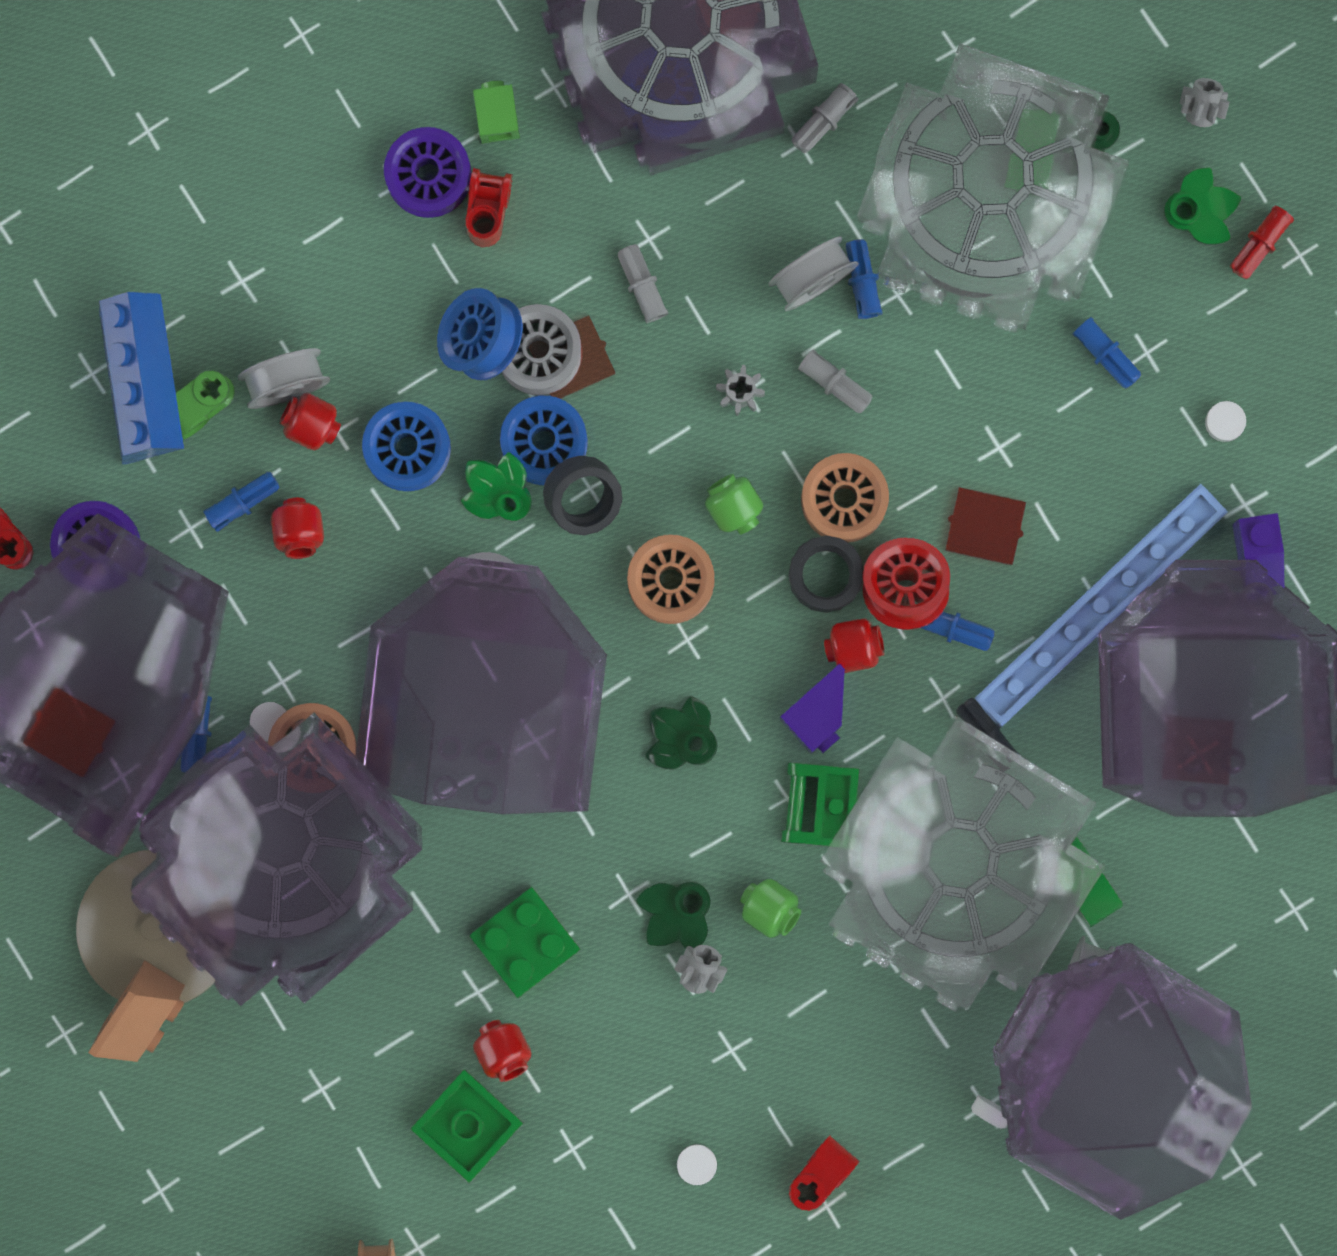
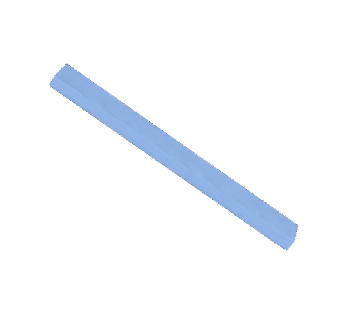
(1100, 605)

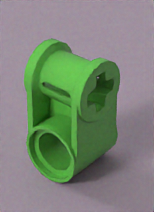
(196, 407)

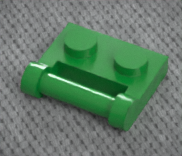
(834, 801)

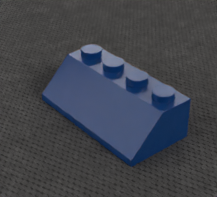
(140, 375)

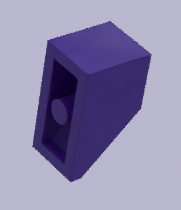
(1261, 540)
(818, 713)

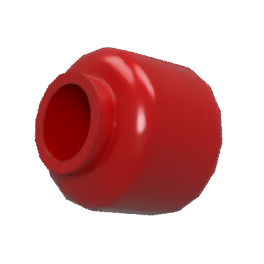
(310, 421)
(297, 528)
(855, 645)
(502, 1050)

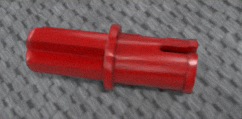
(1261, 242)

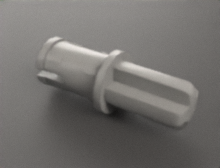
(824, 118)
(642, 283)
(835, 381)

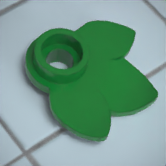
(1207, 207)
(493, 485)

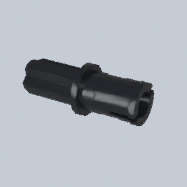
(974, 715)

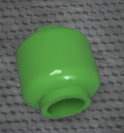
(734, 504)
(770, 908)

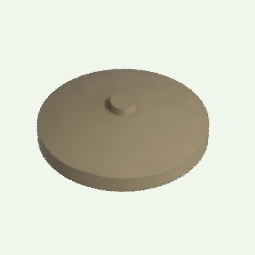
(118, 936)

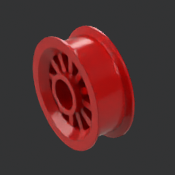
(882, 586)

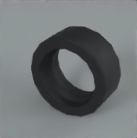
(597, 517)
(830, 544)

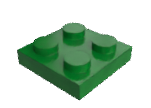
(524, 942)
(467, 1125)

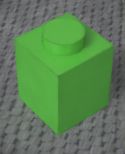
(496, 112)

